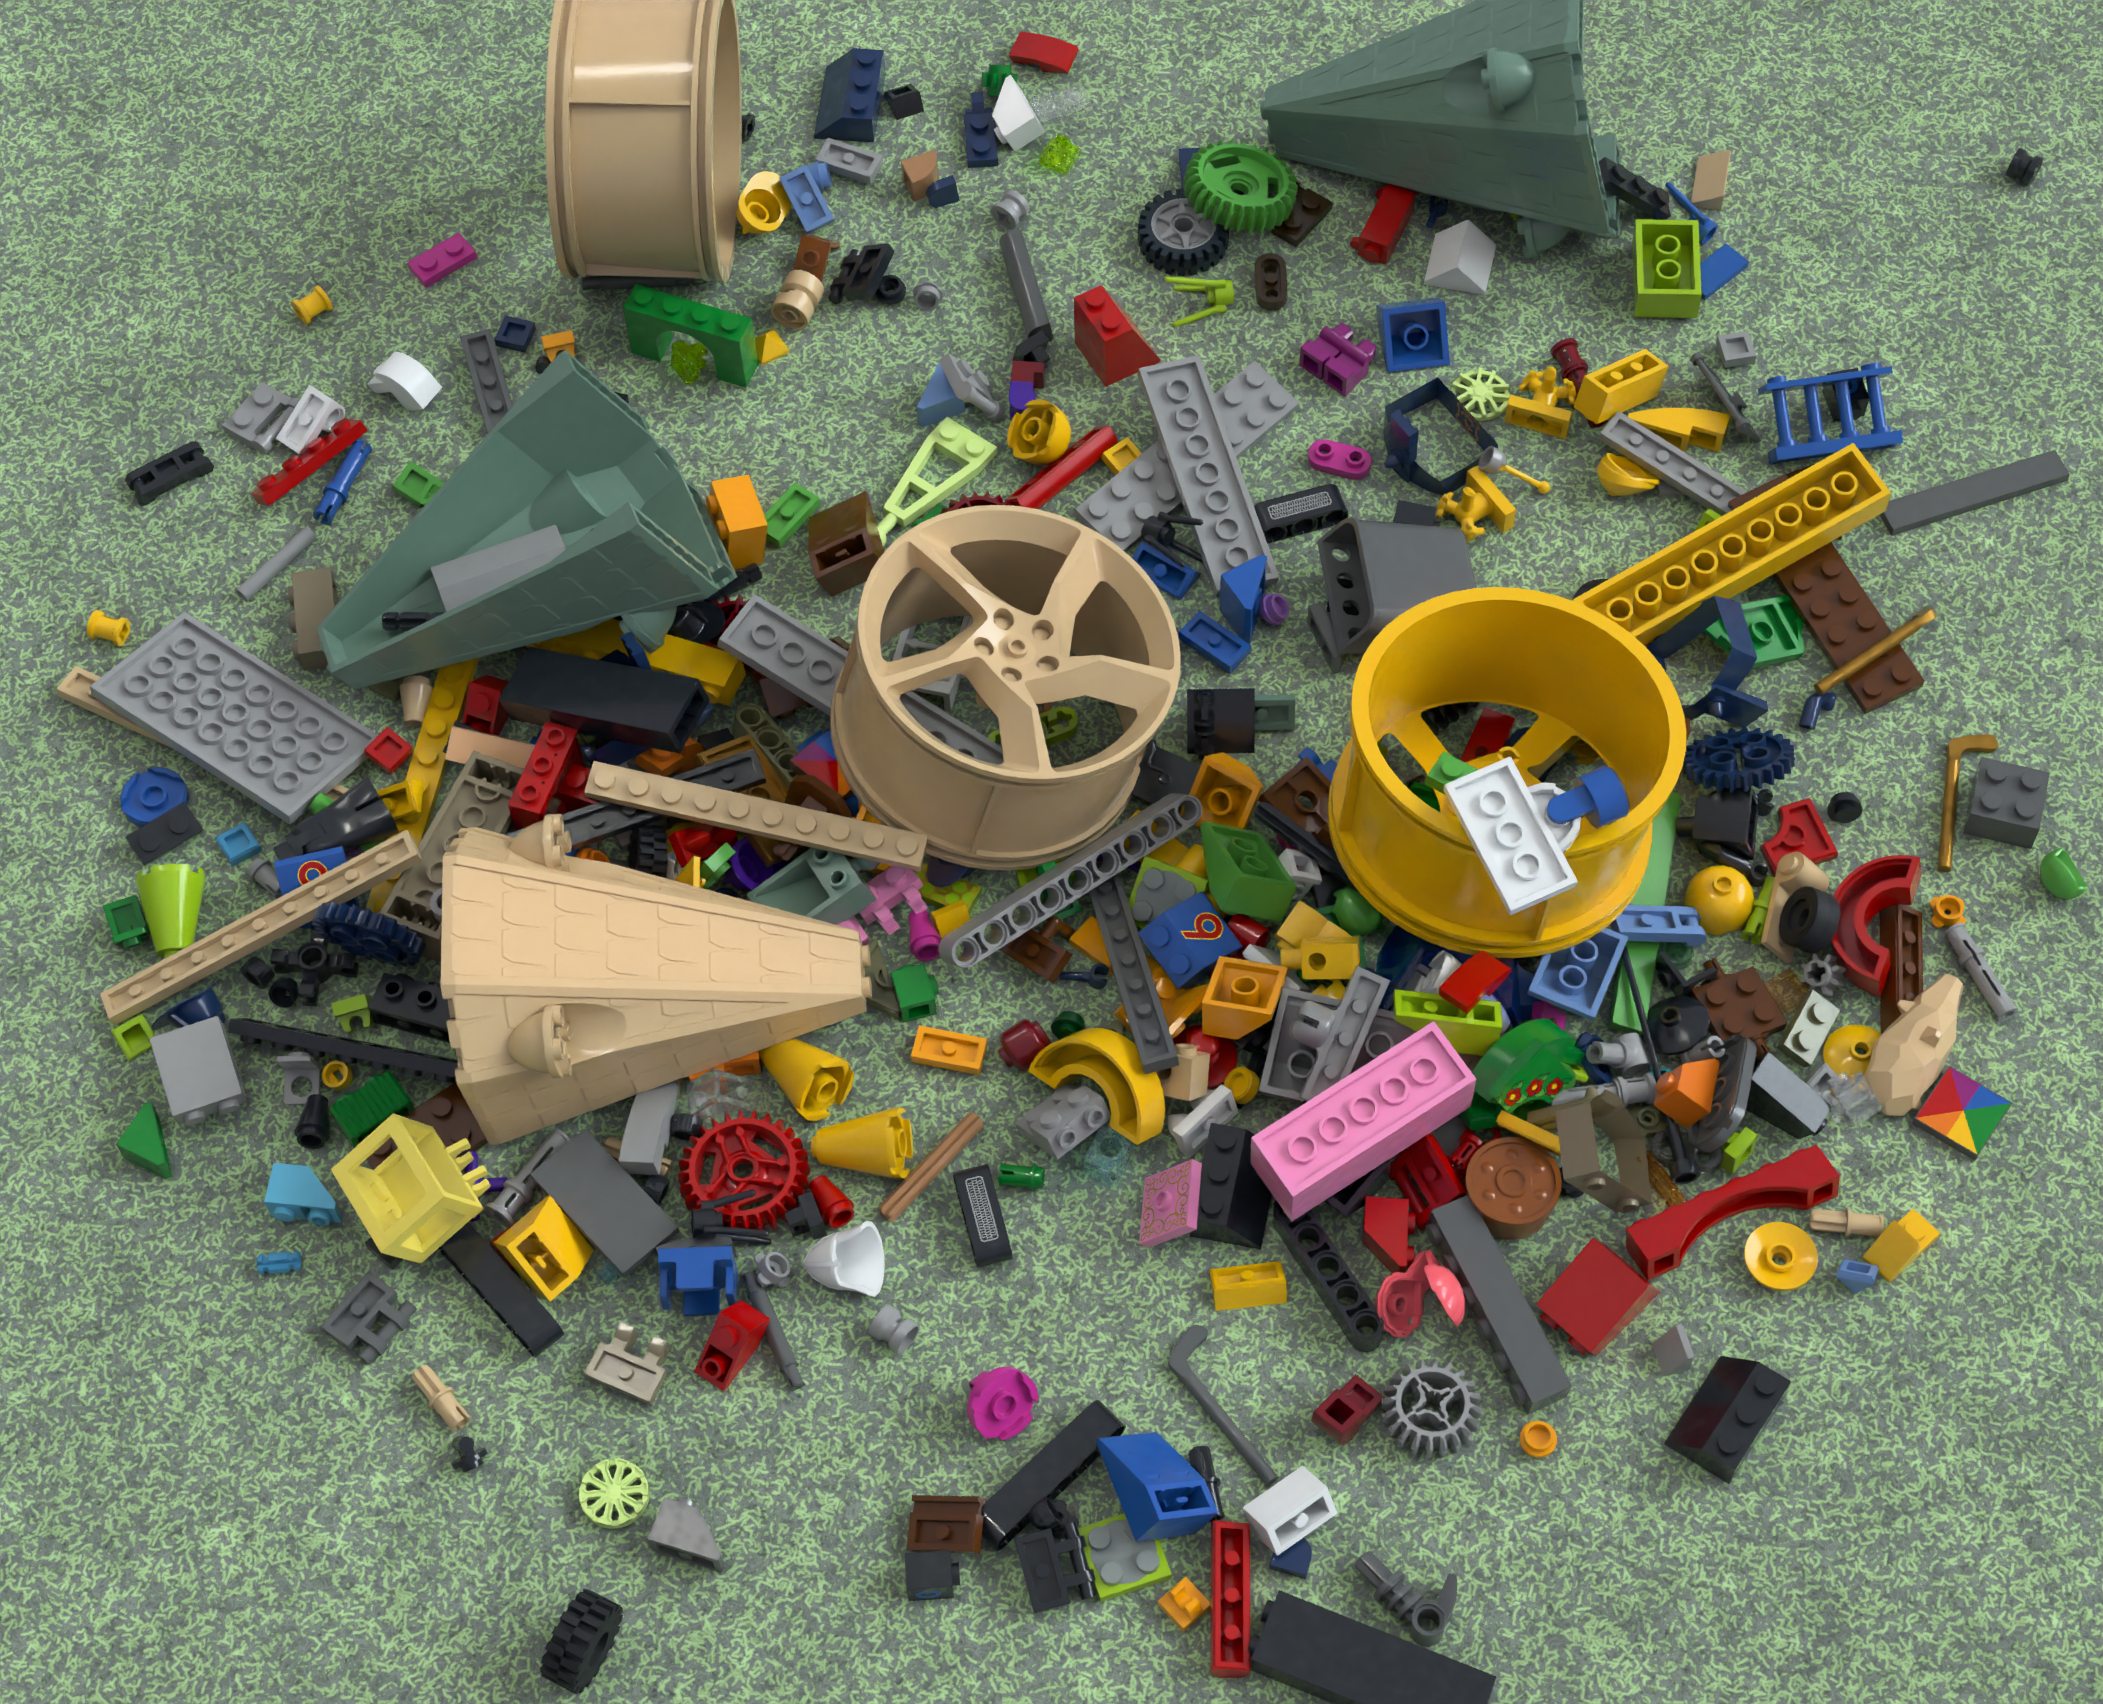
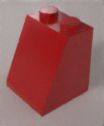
(1109, 337)
(1595, 1298)

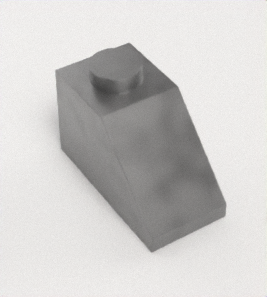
(684, 1534)

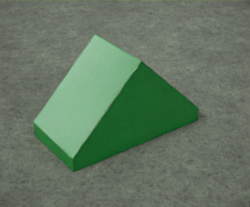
(145, 1143)

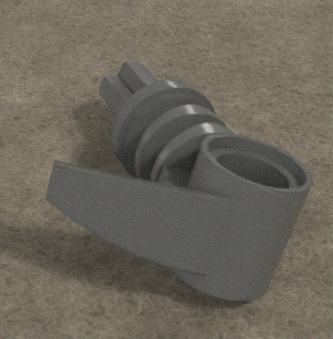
(1408, 1605)

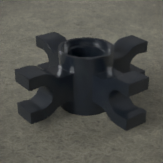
(313, 976)

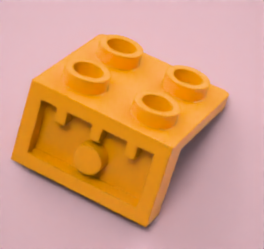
(1175, 1002)

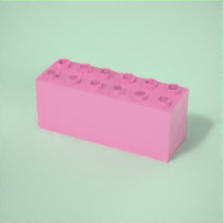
(1362, 1121)

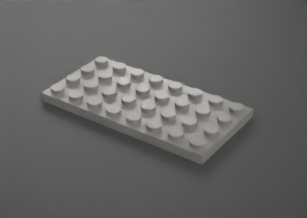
(235, 717)

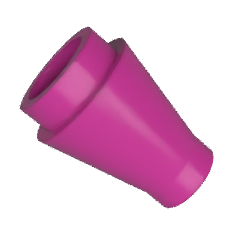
(923, 936)

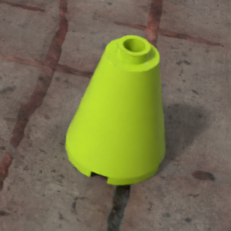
(171, 905)

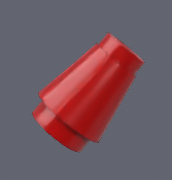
(831, 1202)

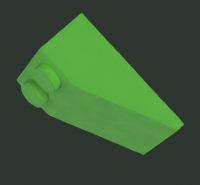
(1245, 873)

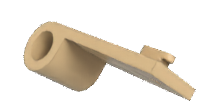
(1792, 873)

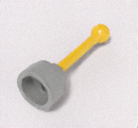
(1494, 462)

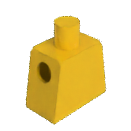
(1341, 957)

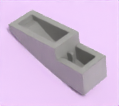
(648, 1130)

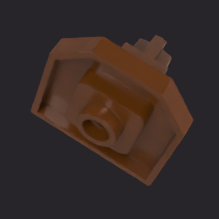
(813, 794)

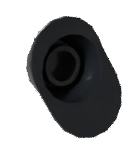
(698, 622)

